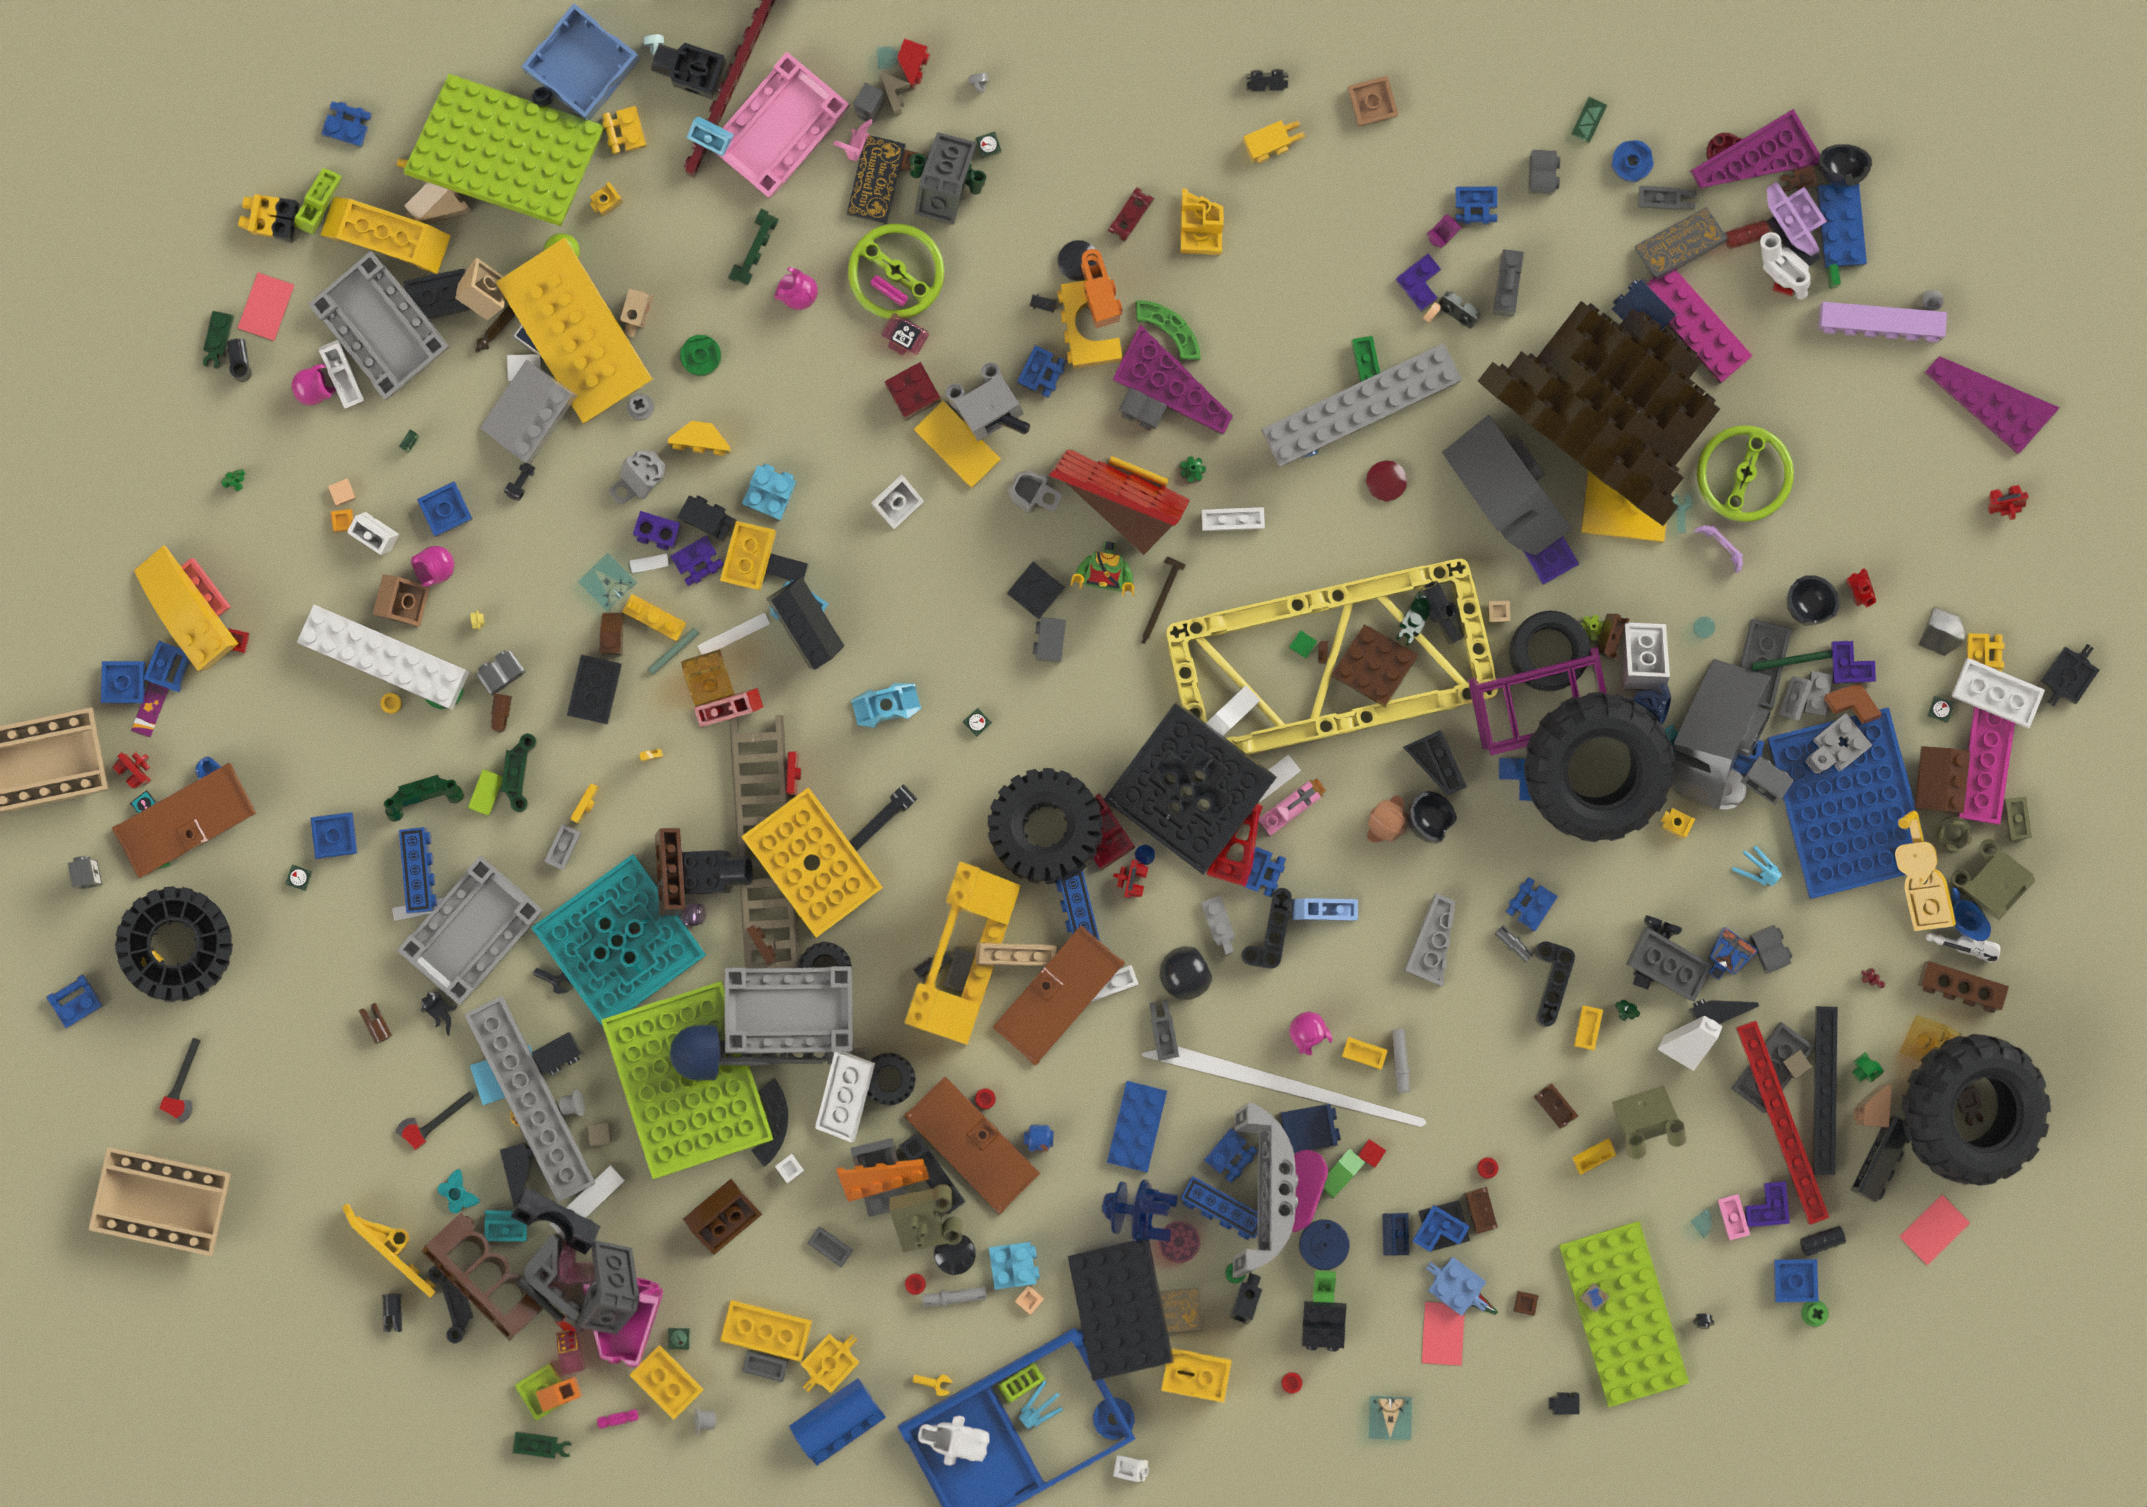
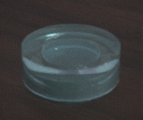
(1704, 627)

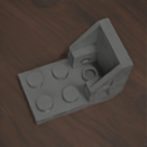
(944, 178)
(869, 1156)
(548, 1260)
(614, 1293)

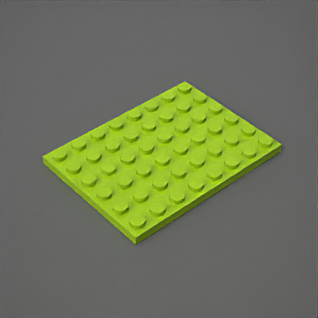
(504, 150)
(678, 1117)

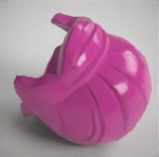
(797, 290)
(310, 387)
(433, 565)
(1308, 1030)

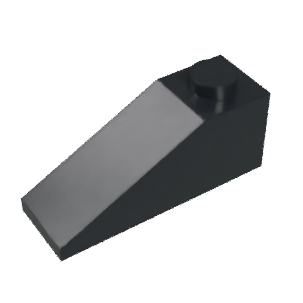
(1720, 1010)
(517, 1168)

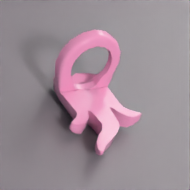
(857, 141)

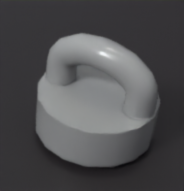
(979, 80)
(1932, 300)

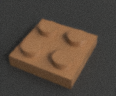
(1372, 101)

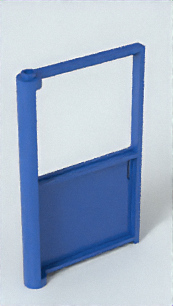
(1007, 1466)

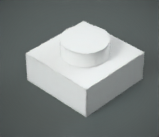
(789, 1168)

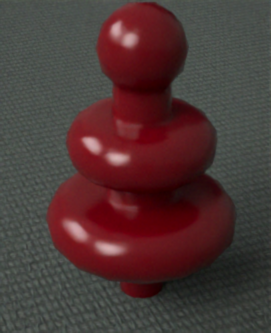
(1873, 979)

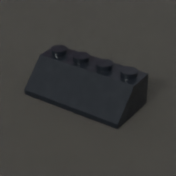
(806, 623)
(1881, 1160)

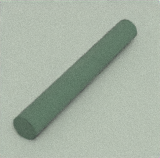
(673, 651)

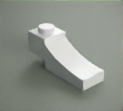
(341, 373)
(1233, 711)

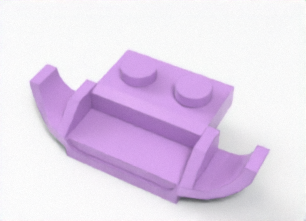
(1796, 216)

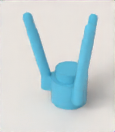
(1769, 872)
(1031, 1416)

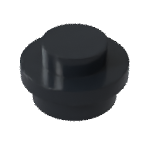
(542, 96)
(1703, 1321)

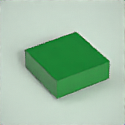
(1833, 276)
(1303, 644)

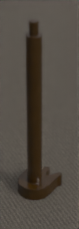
(1176, 565)

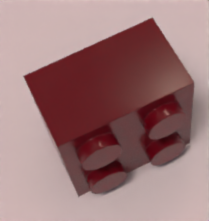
(912, 391)

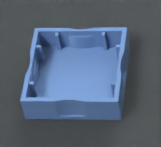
(580, 63)

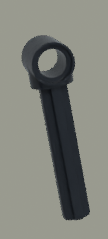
(901, 800)

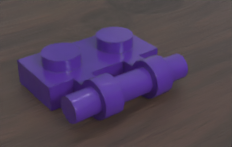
(694, 555)

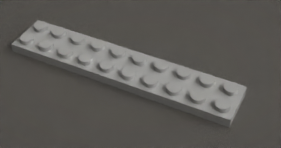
(1361, 405)
(530, 1098)

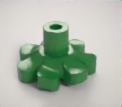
(1196, 473)
(234, 479)

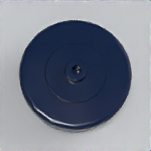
(1324, 1244)

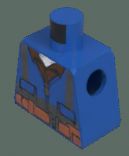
(1729, 953)

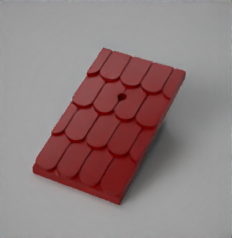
(1125, 501)

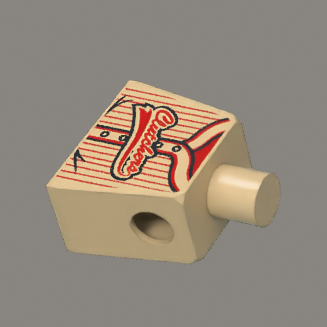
(638, 302)

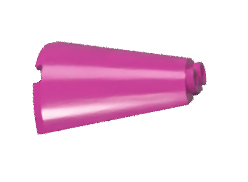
(633, 1337)

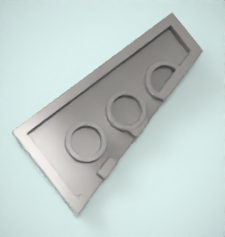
(1431, 945)

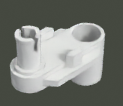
(1784, 265)

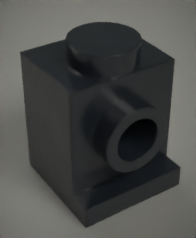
(1564, 1404)

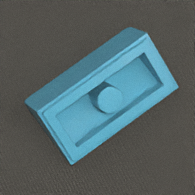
(710, 136)

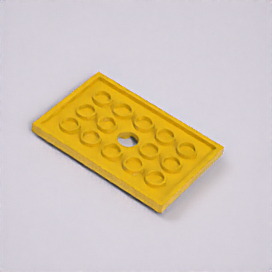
(806, 829)

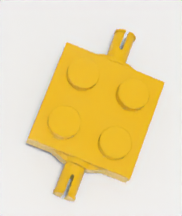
(830, 1363)

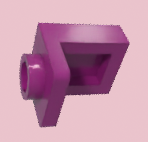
(1443, 231)

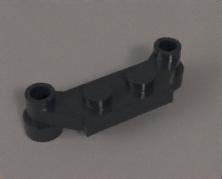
(457, 1304)

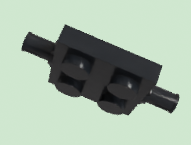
(2070, 675)

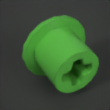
(1814, 1313)

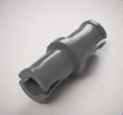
(1514, 943)

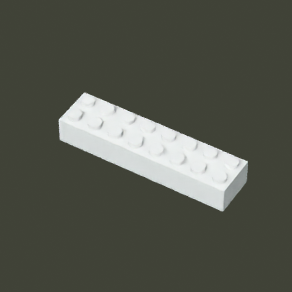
(383, 657)

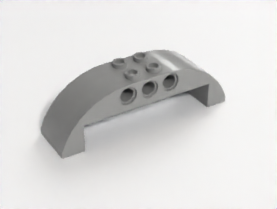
(1275, 1187)

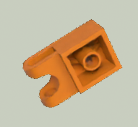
(1100, 290)

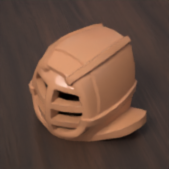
(1387, 820)

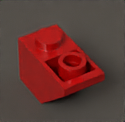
(911, 60)

